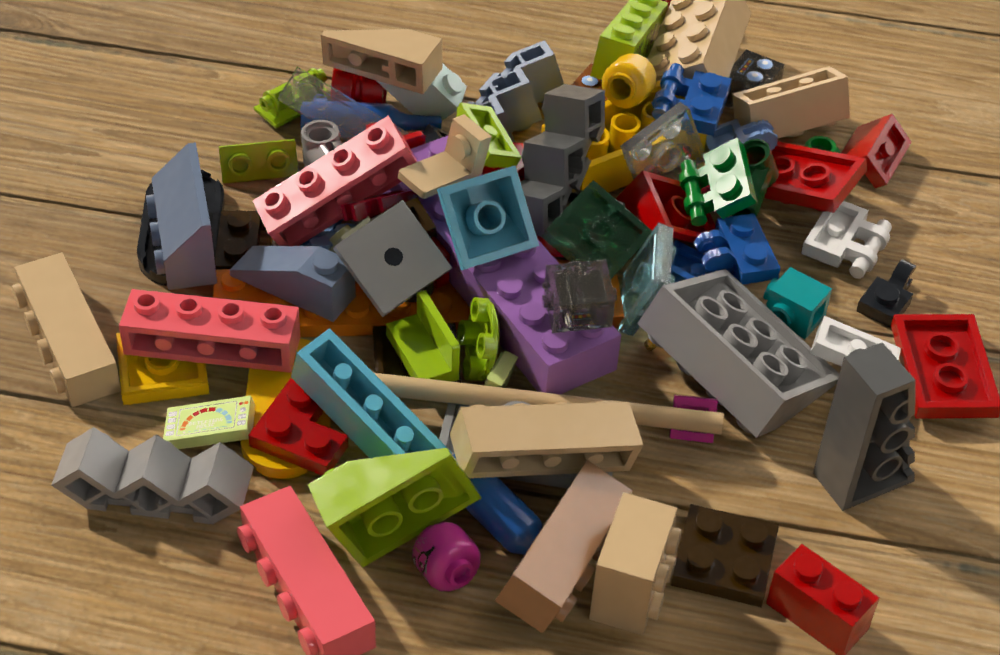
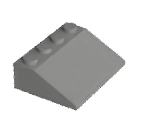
(737, 350)

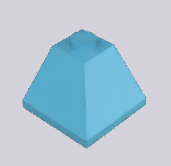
(487, 217)

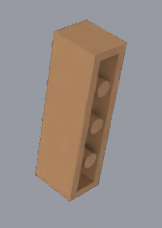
(562, 550)

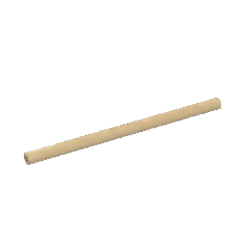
(497, 396)

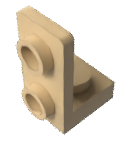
(460, 161)

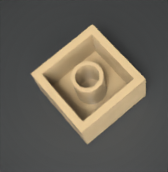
(635, 564)

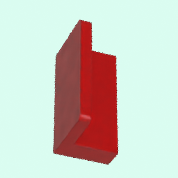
(883, 146)

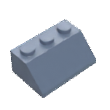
(182, 222)

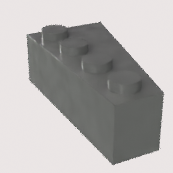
(868, 429)

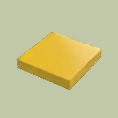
(159, 379)

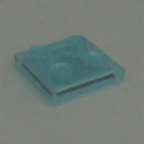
(646, 276)

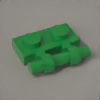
(729, 181)

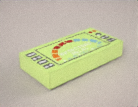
(209, 422)

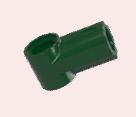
(762, 169)

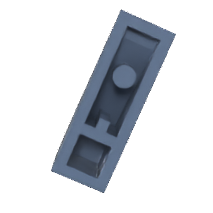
(299, 275)

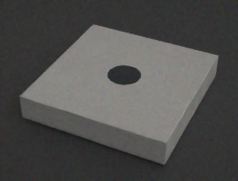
(392, 258)

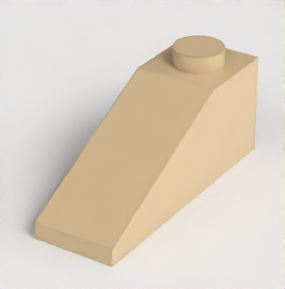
(385, 55)

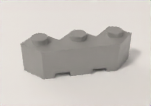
(153, 477)

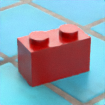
(822, 600)

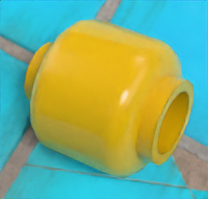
(629, 80)

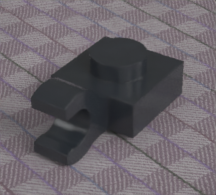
(888, 297)

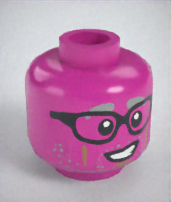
(445, 554)

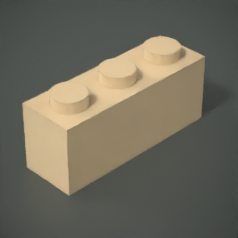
(796, 102)

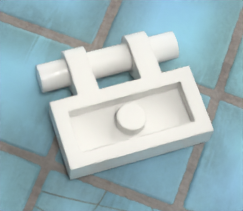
(835, 234)

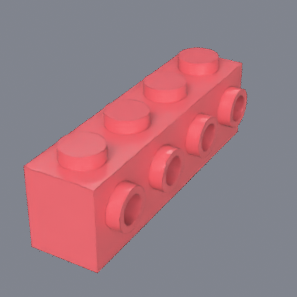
(347, 174)
(210, 330)

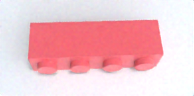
(306, 576)

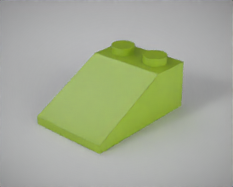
(390, 499)

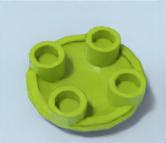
(481, 339)

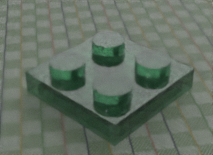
(597, 229)

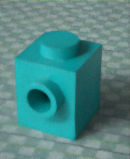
(798, 301)

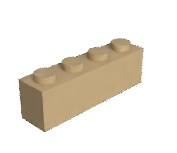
(66, 330)
(545, 438)

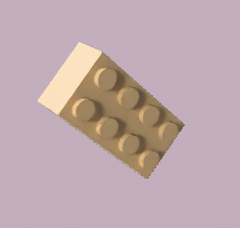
(700, 36)

